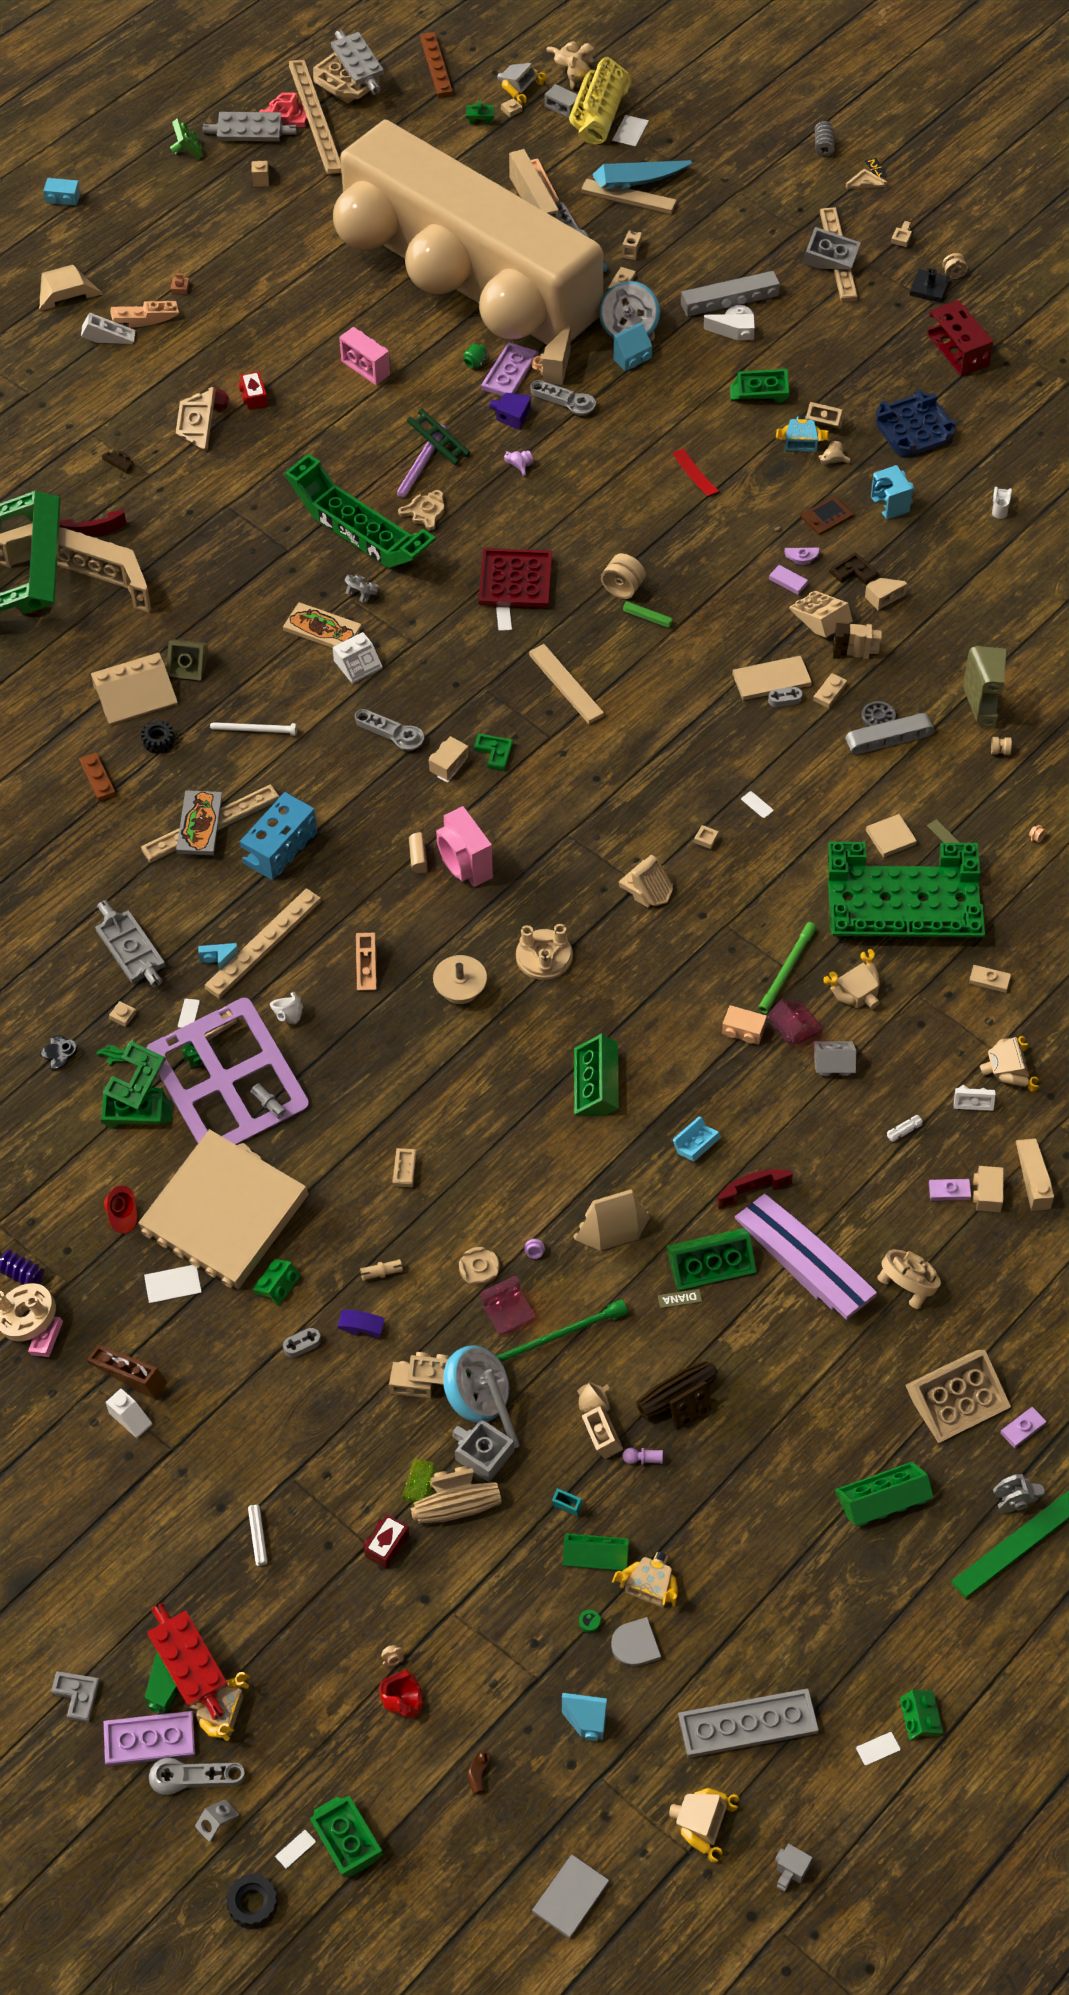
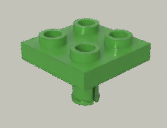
(186, 139)

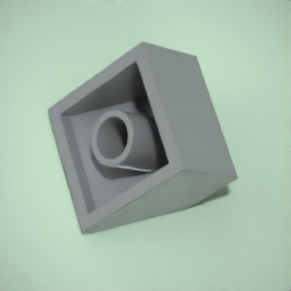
(835, 1057)

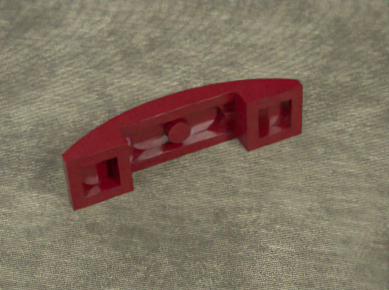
(97, 527)
(776, 1177)

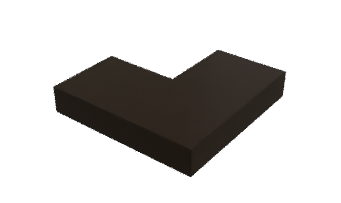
(855, 566)

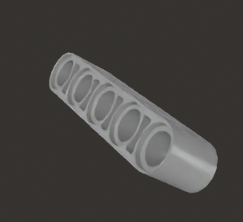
(889, 733)

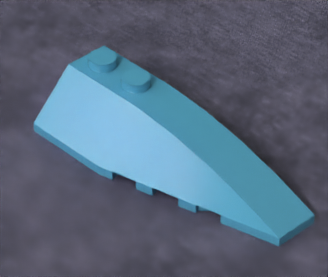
(634, 174)

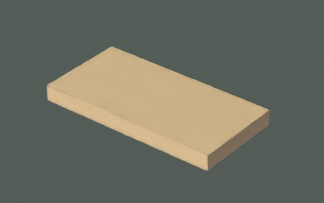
(762, 678)

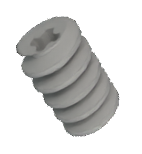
(824, 138)

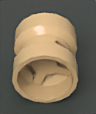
(1001, 746)

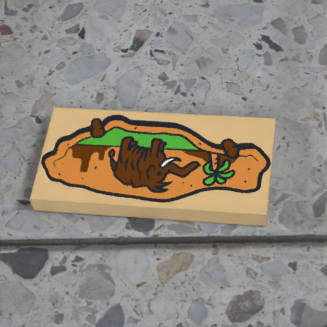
(320, 626)

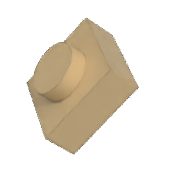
(511, 107)
(706, 837)
(122, 1014)

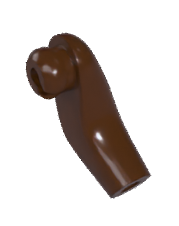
(475, 1771)

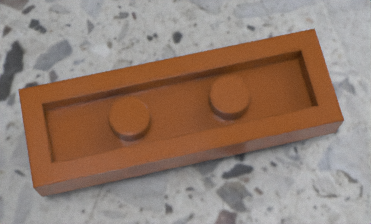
(97, 777)

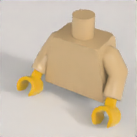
(858, 985)

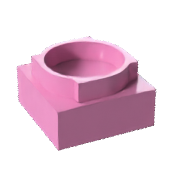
(465, 848)

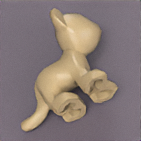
(574, 60)

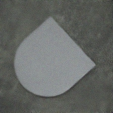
(635, 1643)

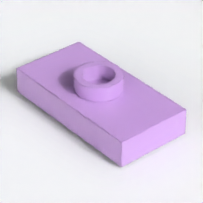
(949, 1189)
(1023, 1427)

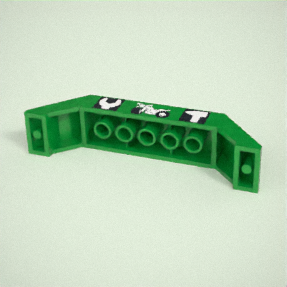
(353, 518)

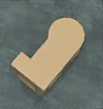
(631, 245)

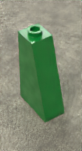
(161, 1688)

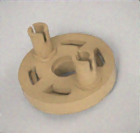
(911, 1274)
(17, 1303)

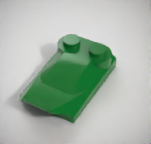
(761, 385)
(154, 1110)
(346, 1836)

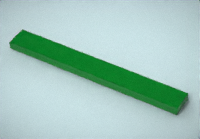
(1013, 1547)

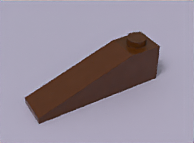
(128, 1370)

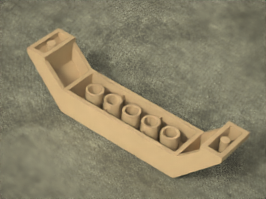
(85, 556)

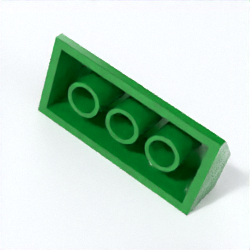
(596, 1077)
(711, 1258)
(884, 1493)

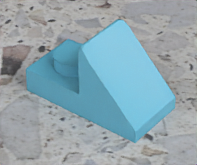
(217, 953)

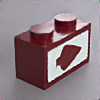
(386, 1541)

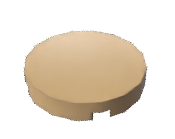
(479, 1266)

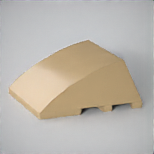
(64, 284)
(613, 1221)

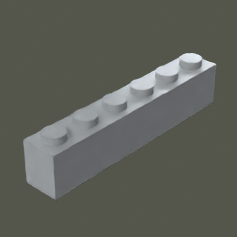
(730, 293)

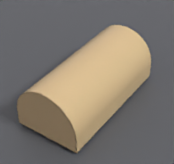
(418, 853)

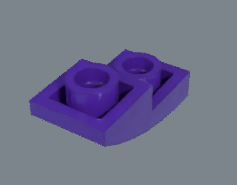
(355, 1321)

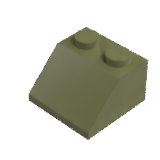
(186, 659)

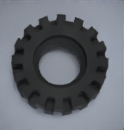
(157, 744)

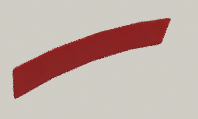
(693, 472)

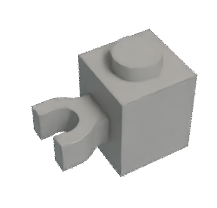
(792, 1865)

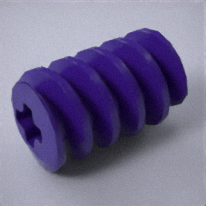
(19, 1270)

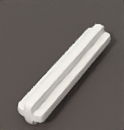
(257, 1535)

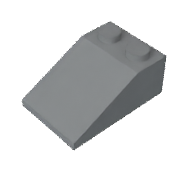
(830, 250)

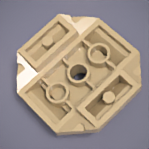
(335, 79)

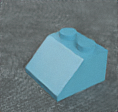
(632, 347)

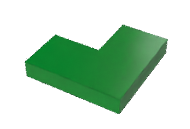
(497, 747)

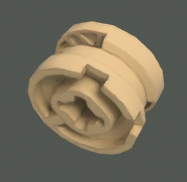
(955, 267)

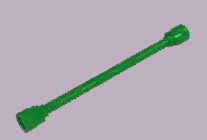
(614, 1311)

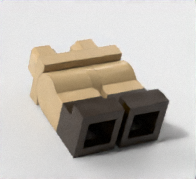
(855, 640)

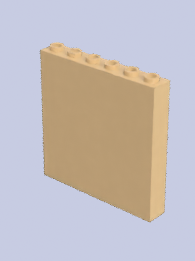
(223, 1209)

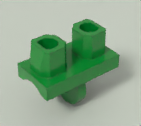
(480, 111)

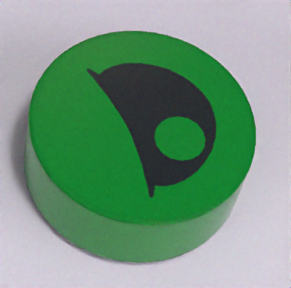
(589, 1621)

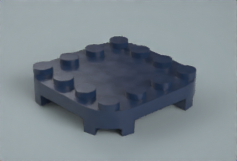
(914, 424)

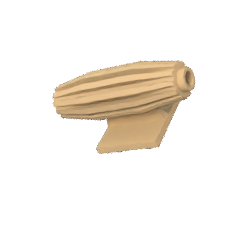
(455, 1497)

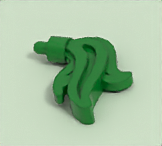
(113, 1054)

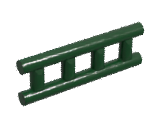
(451, 456)

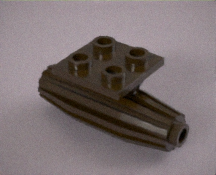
(682, 1394)

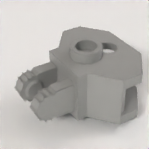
(1017, 1493)

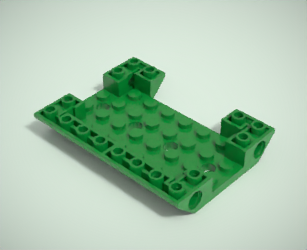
(904, 913)

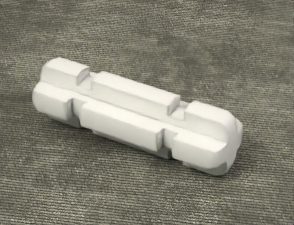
(904, 1128)

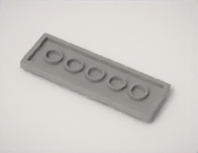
(748, 1723)

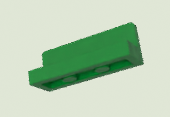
(595, 1551)

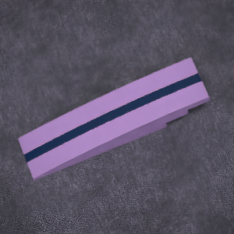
(806, 1257)

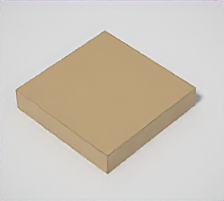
(891, 835)

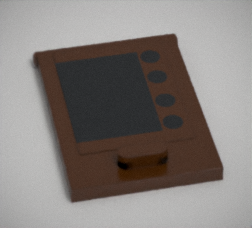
(826, 515)

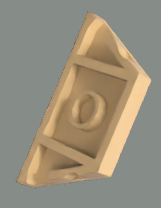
(196, 418)

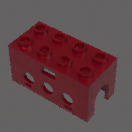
(958, 328)

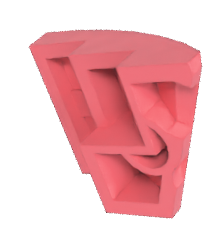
(290, 108)

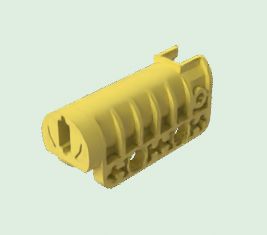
(600, 100)

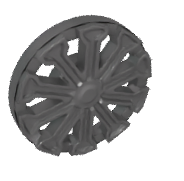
(877, 715)

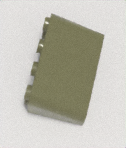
(983, 673)

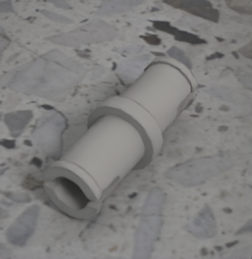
(268, 1101)

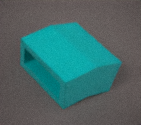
(559, 1494)

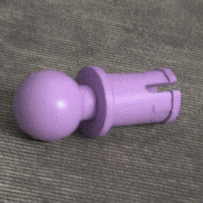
(631, 1456)

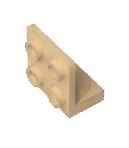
(426, 1368)

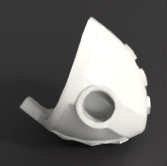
(288, 1009)

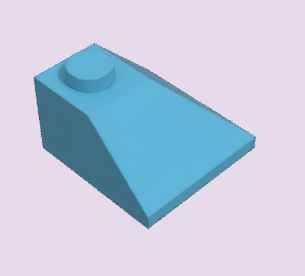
(585, 1715)

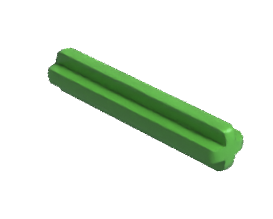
(647, 614)

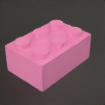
(364, 355)

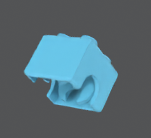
(892, 487)

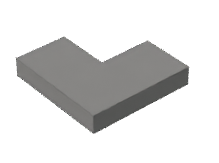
(81, 1691)

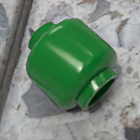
(475, 356)

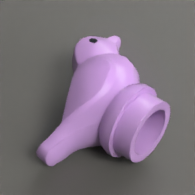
(519, 460)

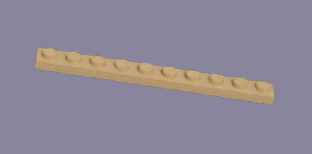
(315, 116)

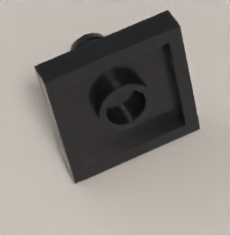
(929, 285)

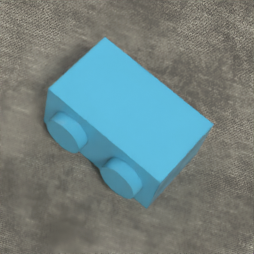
(61, 191)

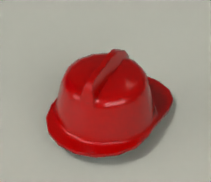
(121, 1209)

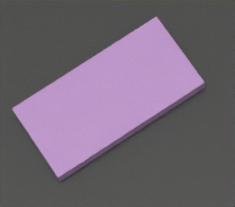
(509, 369)
(149, 1738)

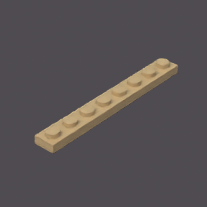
(262, 943)

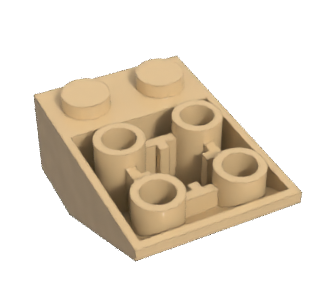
(822, 612)

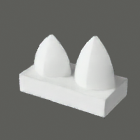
(974, 1098)

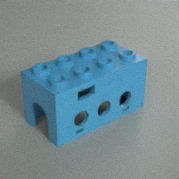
(276, 849)

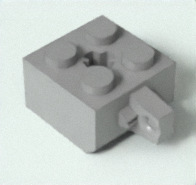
(483, 1449)

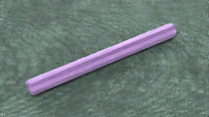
(418, 466)

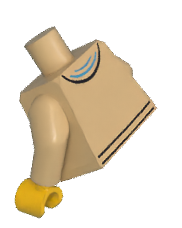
(1009, 1063)

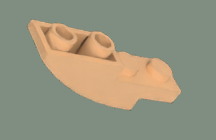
(150, 314)

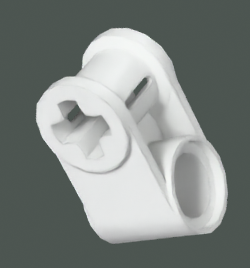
(1001, 502)

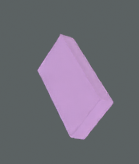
(788, 579)

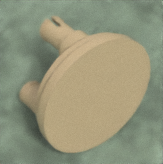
(544, 952)

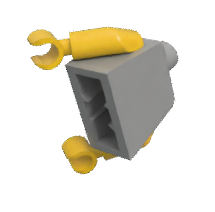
(517, 79)

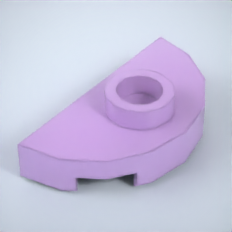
(801, 555)

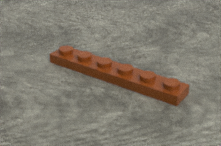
(436, 65)

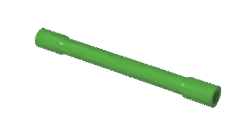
(769, 998)

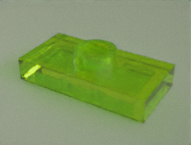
(418, 1480)

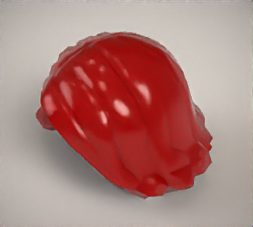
(401, 1694)

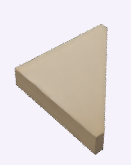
(865, 179)

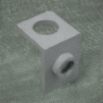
(217, 1815)

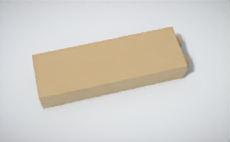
(529, 183)

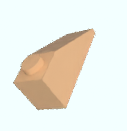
(366, 961)

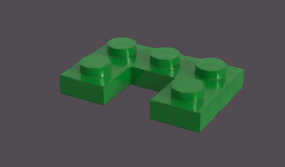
(148, 1066)

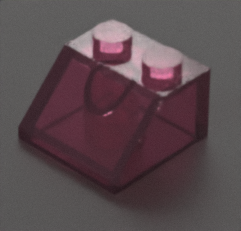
(794, 1021)

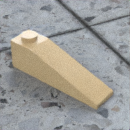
(1035, 1175)

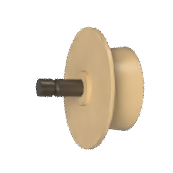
(460, 978)

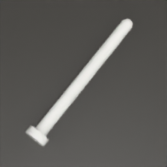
(255, 728)

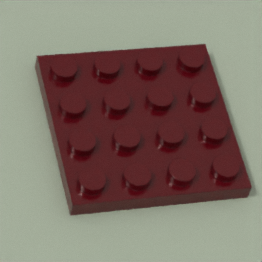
(515, 577)

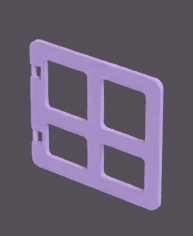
(222, 1079)

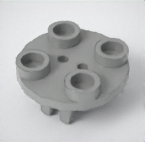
(359, 583)

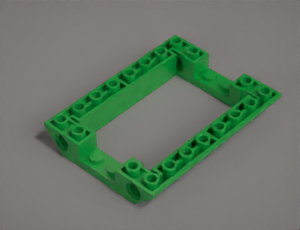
(45, 514)

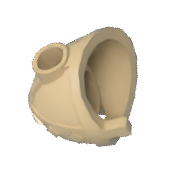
(592, 1397)

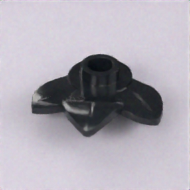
(58, 1051)

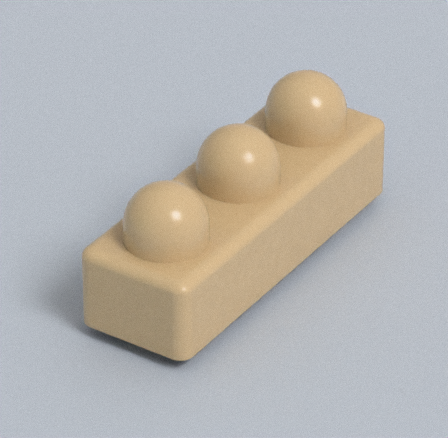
(468, 236)

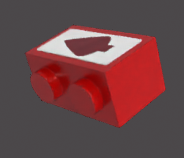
(253, 390)

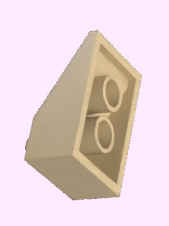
(556, 358)

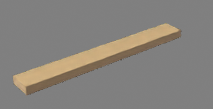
(843, 276)
(228, 815)

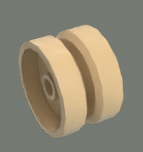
(623, 576)

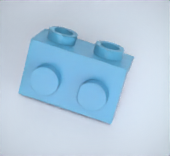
(695, 1139)

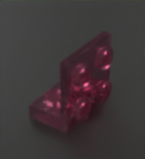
(506, 1305)

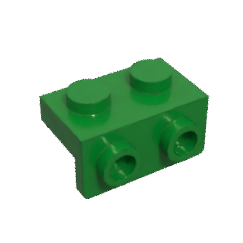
(277, 1280)
(921, 1714)

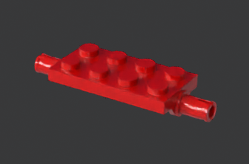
(187, 1660)

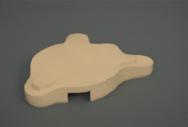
(425, 509)

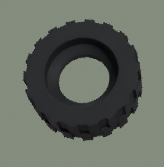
(257, 1918)

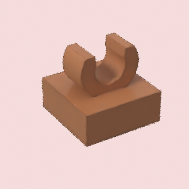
(179, 284)

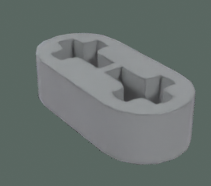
(785, 697)
(301, 1342)

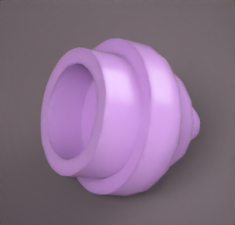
(534, 1248)

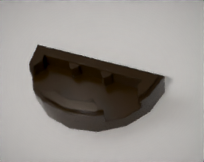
(119, 460)

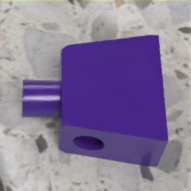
(512, 409)

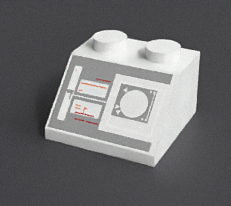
(357, 658)

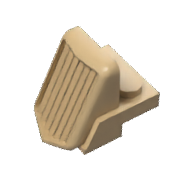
(648, 883)

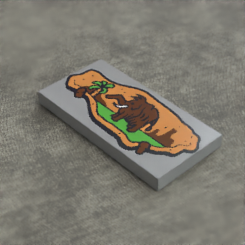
(199, 822)

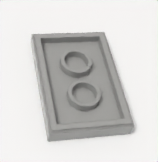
(570, 1896)

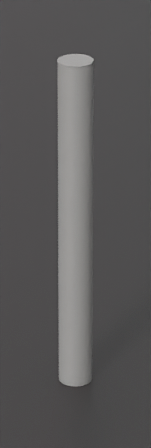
(501, 1406)

